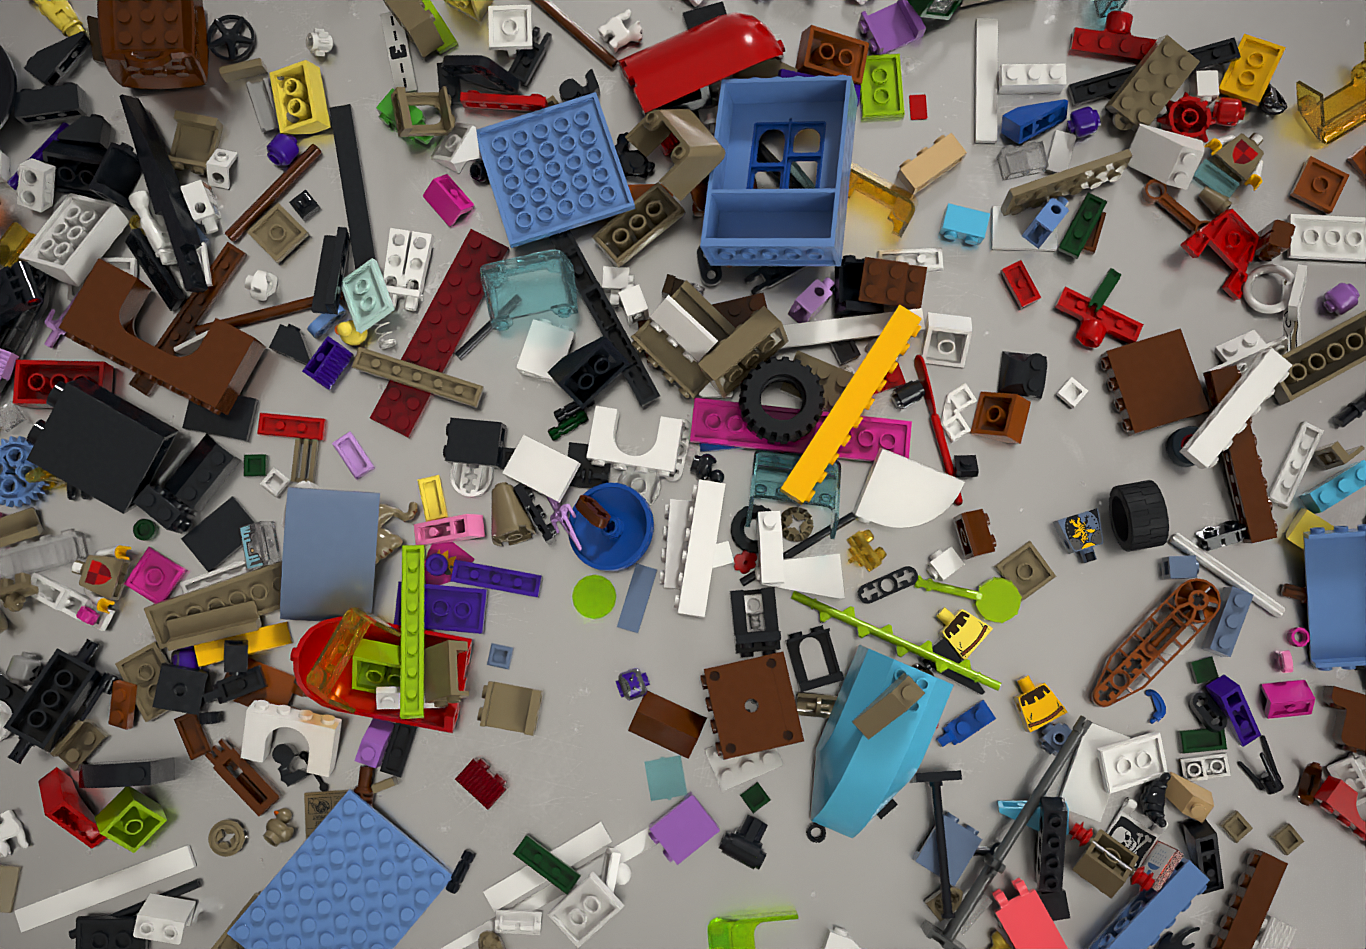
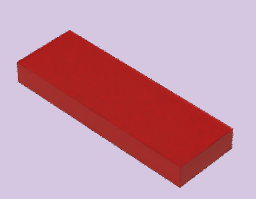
(291, 426)

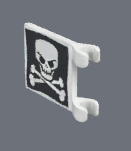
(1132, 833)

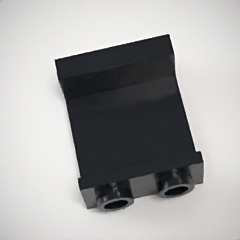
(117, 175)

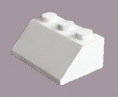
(682, 330)

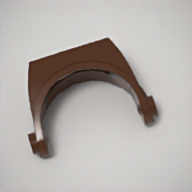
(1304, 784)

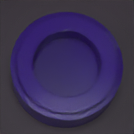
(436, 564)

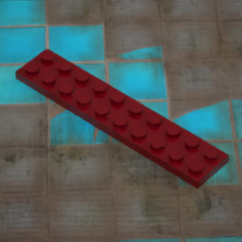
(440, 331)

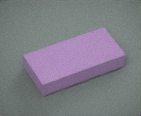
(353, 455)

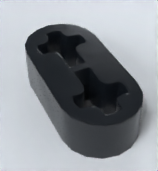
(1205, 714)

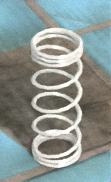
(382, 345)

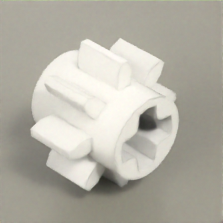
(319, 42)

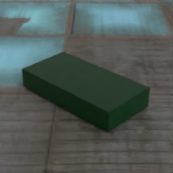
(1201, 740)

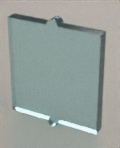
(665, 778)

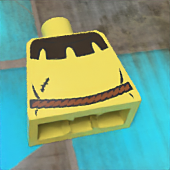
(962, 631)

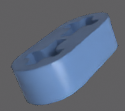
(325, 322)

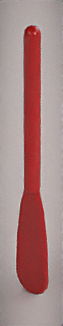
(938, 430)

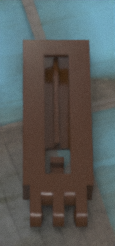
(249, 785)

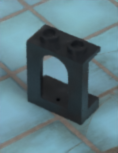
(825, 641)

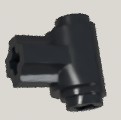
(745, 843)

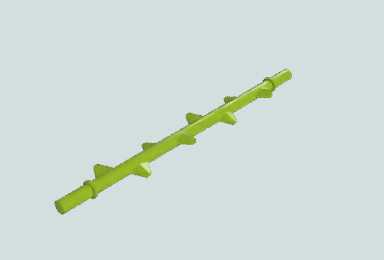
(902, 645)

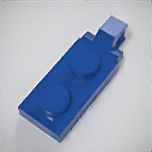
(966, 724)

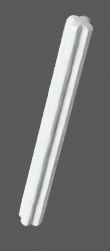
(1227, 574)

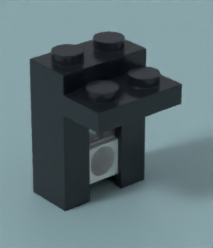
(749, 642)

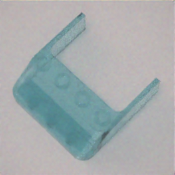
(772, 469)

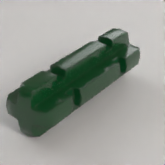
(568, 425)

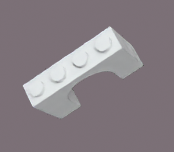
(660, 458)
(319, 730)

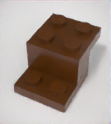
(892, 283)

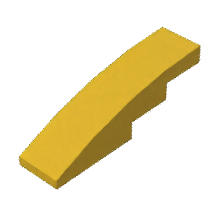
(258, 641)

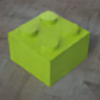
(130, 819)

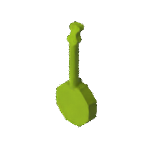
(995, 598)

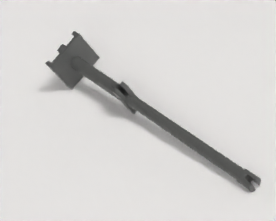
(994, 862)

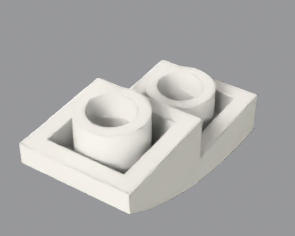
(1205, 767)

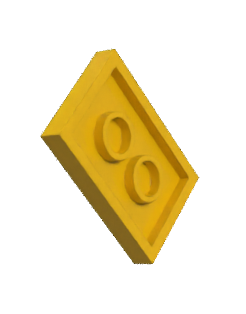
(1252, 73)

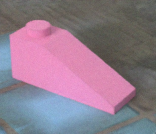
(449, 529)

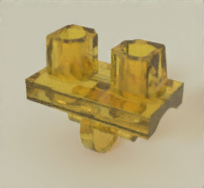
(863, 552)

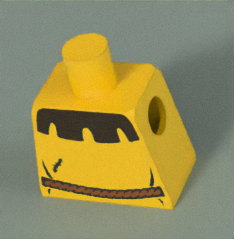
(1037, 704)

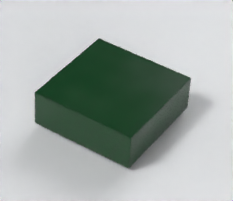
(255, 465)
(1203, 670)
(755, 797)

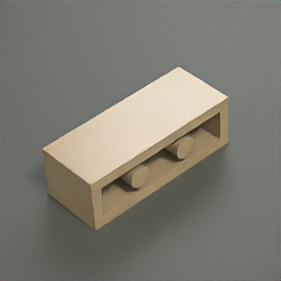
(931, 163)

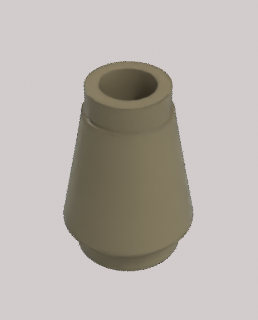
(1214, 200)

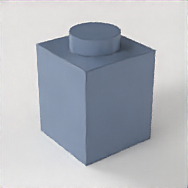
(1180, 567)

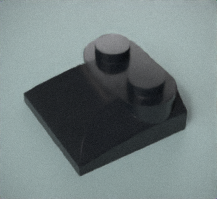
(1022, 374)

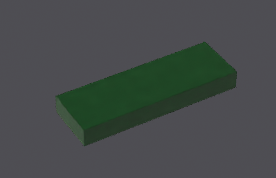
(1082, 225)
(547, 864)

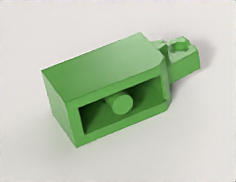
(387, 116)

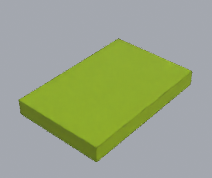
(882, 88)

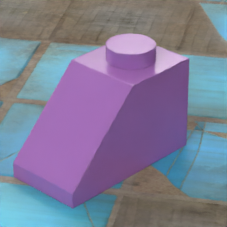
(375, 743)

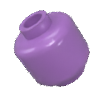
(1341, 298)

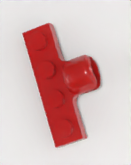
(1113, 40)
(1097, 324)

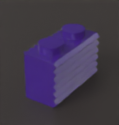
(328, 362)

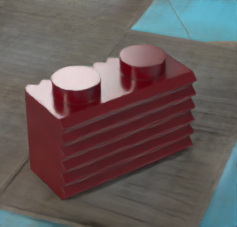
(482, 783)

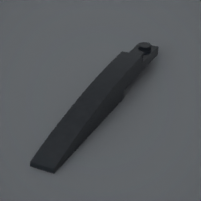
(165, 193)
(606, 318)

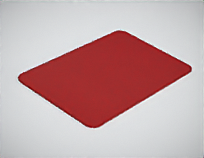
(918, 107)

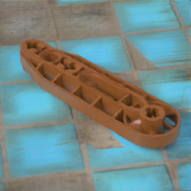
(1145, 652)

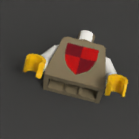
(1239, 157)
(103, 575)

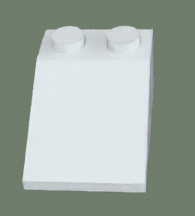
(1165, 155)

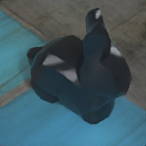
(632, 161)

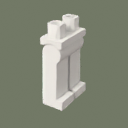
(407, 266)

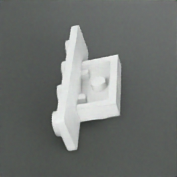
(1245, 349)

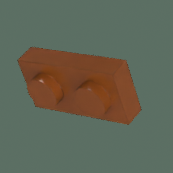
(122, 704)

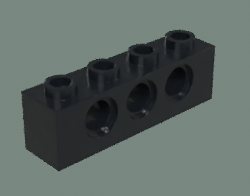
(1051, 844)

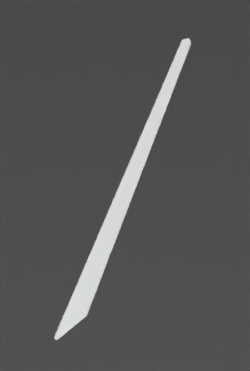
(628, 850)

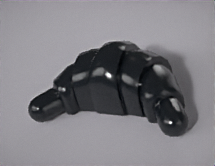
(1273, 101)
(1154, 799)

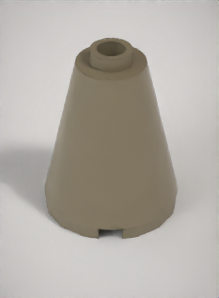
(508, 516)

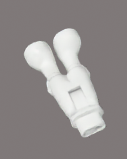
(153, 227)

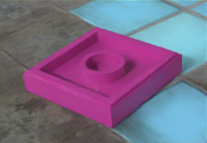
(155, 576)

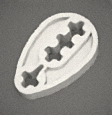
(482, 483)

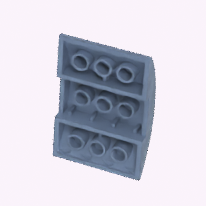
(328, 553)

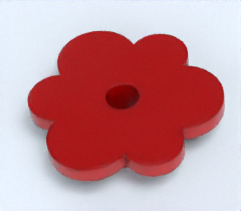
(745, 561)

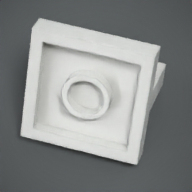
(510, 28)

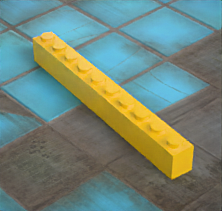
(850, 405)

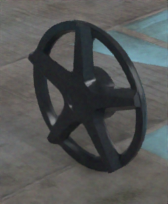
(230, 37)

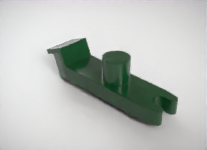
(1104, 289)

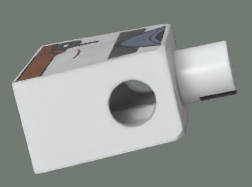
(198, 198)

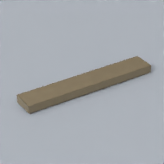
(417, 377)

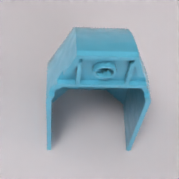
(862, 775)

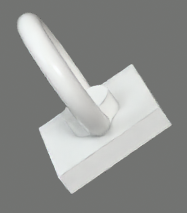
(1292, 295)

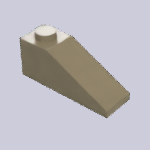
(888, 706)

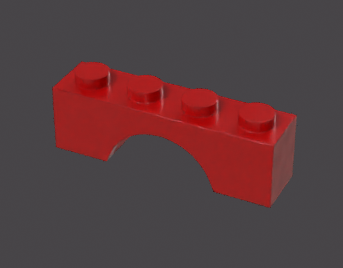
(1341, 800)

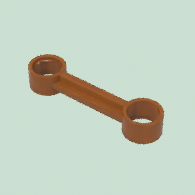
(1172, 206)

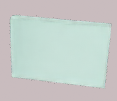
(367, 296)

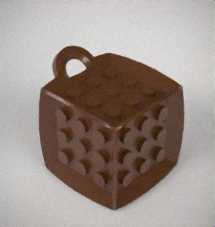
(154, 42)

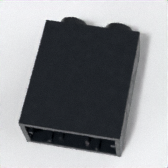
(99, 442)

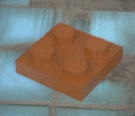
(1319, 185)

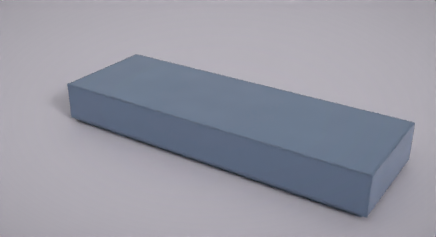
(637, 598)

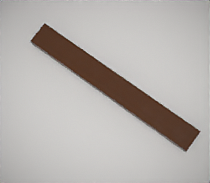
(195, 309)

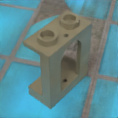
(439, 100)

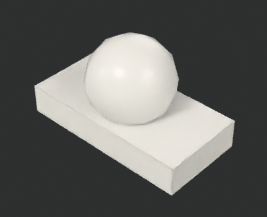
(613, 871)

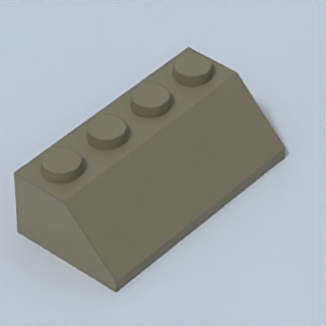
(745, 348)

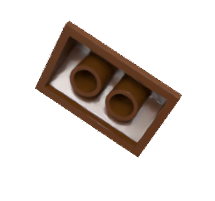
(667, 724)

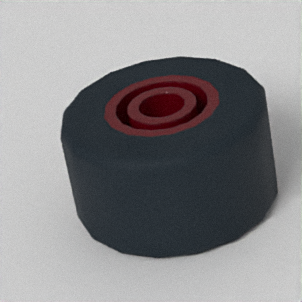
(1176, 443)

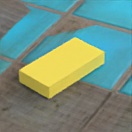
(432, 498)

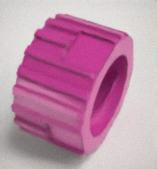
(87, 615)
(1290, 637)

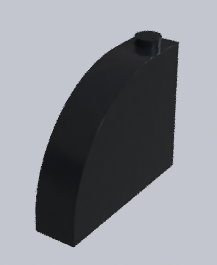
(126, 773)

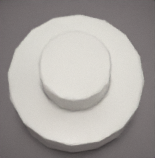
(258, 285)

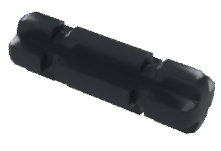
(569, 410)
(460, 871)

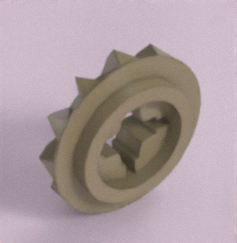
(806, 527)
(217, 833)

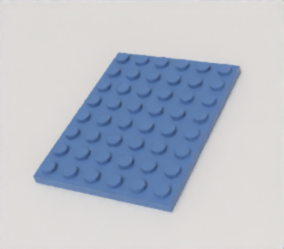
(345, 887)

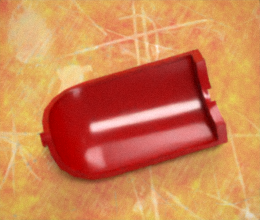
(698, 58)
(364, 702)

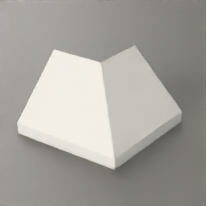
(457, 147)

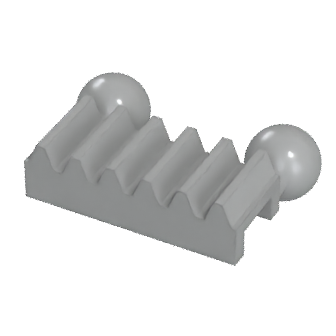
(264, 104)

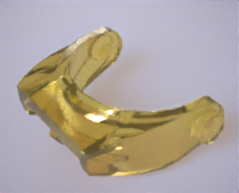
(39, 475)

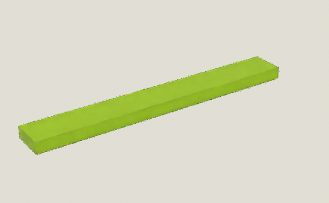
(412, 632)

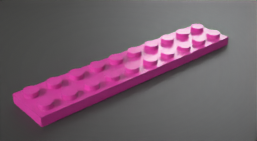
(721, 424)

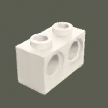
(35, 185)

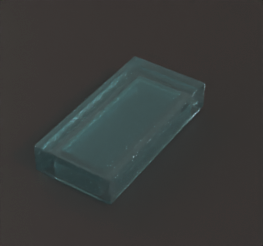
(1214, 178)

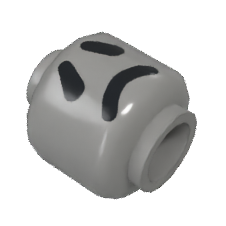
(23, 669)

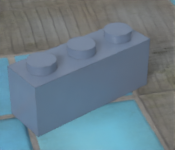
(1228, 622)

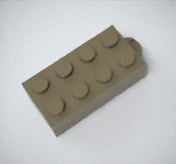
(1151, 84)

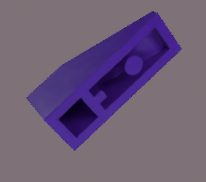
(1233, 704)

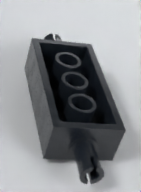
(53, 700)

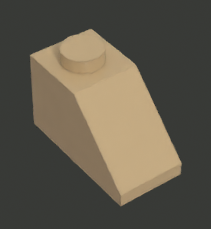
(1189, 797)

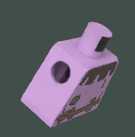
(811, 300)

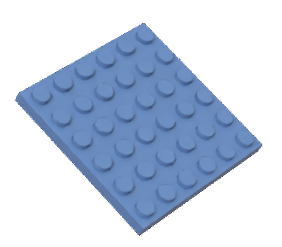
(554, 170)

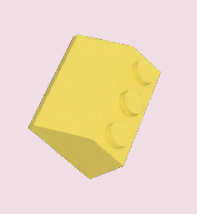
(301, 96)

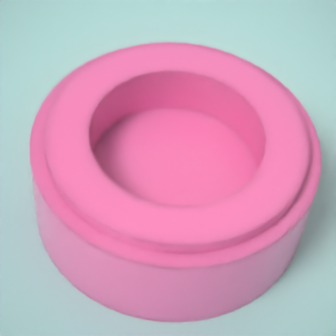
(1285, 661)

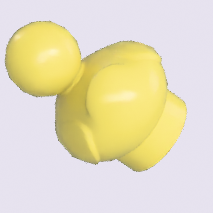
(349, 334)

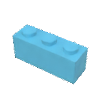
(1335, 488)

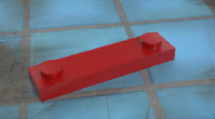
(479, 100)

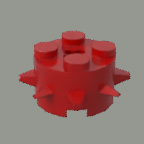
(1187, 117)

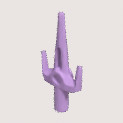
(54, 325)
(561, 514)

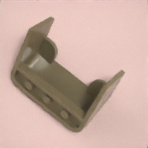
(693, 157)

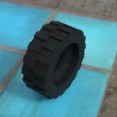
(737, 529)

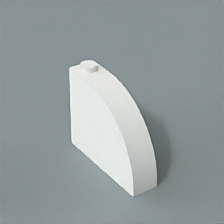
(904, 492)

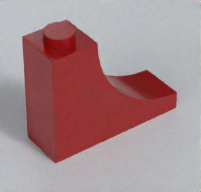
(67, 808)

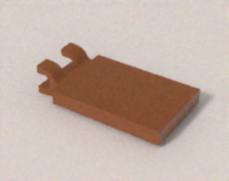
(279, 690)

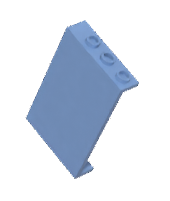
(1336, 596)

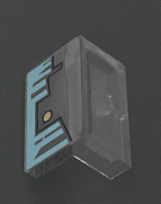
(260, 544)

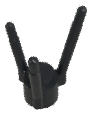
(104, 685)
(1271, 779)

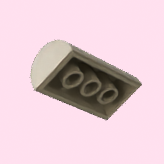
(638, 227)

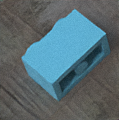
(964, 224)

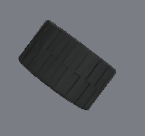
(1139, 515)

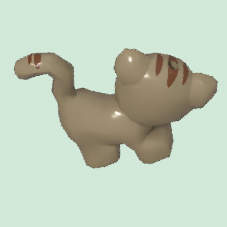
(385, 539)

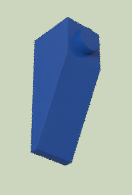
(1033, 119)

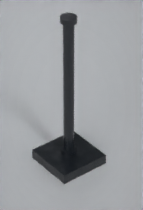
(936, 781)

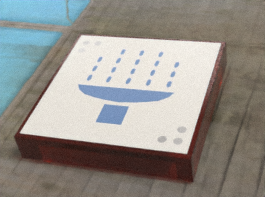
(1162, 862)

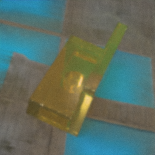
(13, 244)

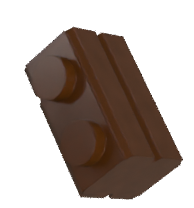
(1274, 240)

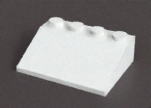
(75, 238)

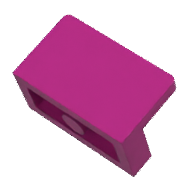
(447, 199)
(1288, 699)

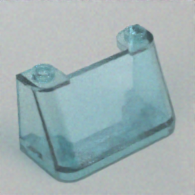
(529, 287)

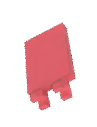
(1027, 919)

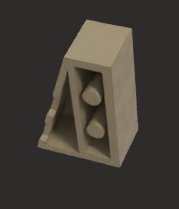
(417, 23)

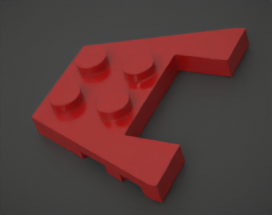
(1232, 242)

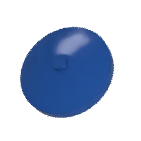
(625, 535)

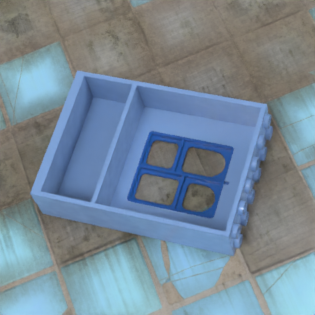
(780, 224)

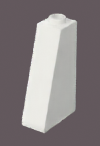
(812, 575)

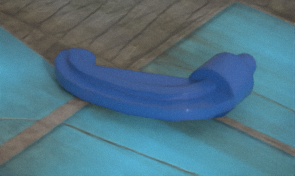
(1159, 705)

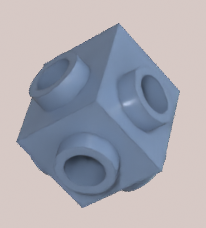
(1048, 738)

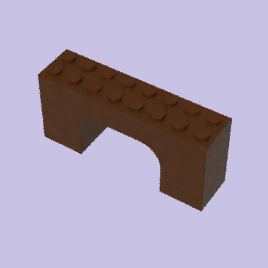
(104, 323)

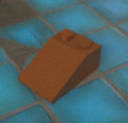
(831, 54)

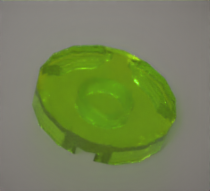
(594, 596)

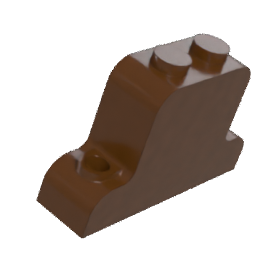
(1350, 718)

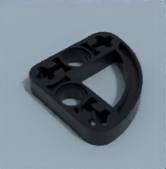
(481, 72)

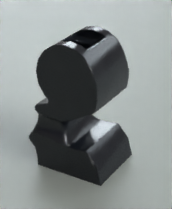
(572, 89)
(286, 755)

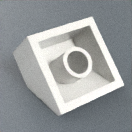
(946, 339)

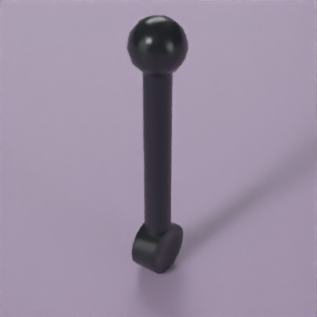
(323, 785)

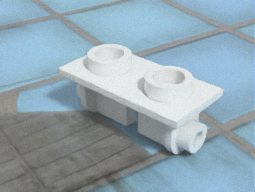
(518, 922)

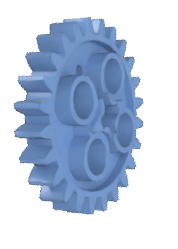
(21, 493)

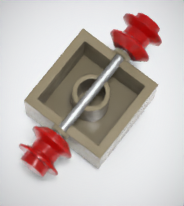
(1107, 862)

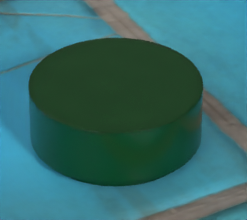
(145, 529)

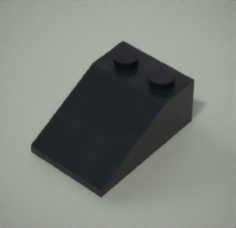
(588, 370)

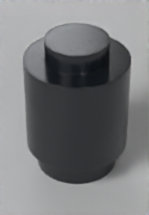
(908, 394)

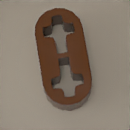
(593, 511)

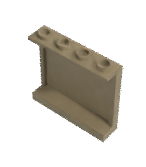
(671, 359)

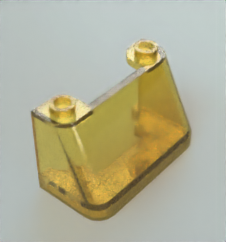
(890, 195)

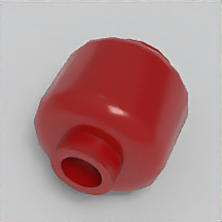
(1228, 111)

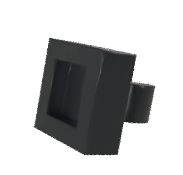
(304, 204)

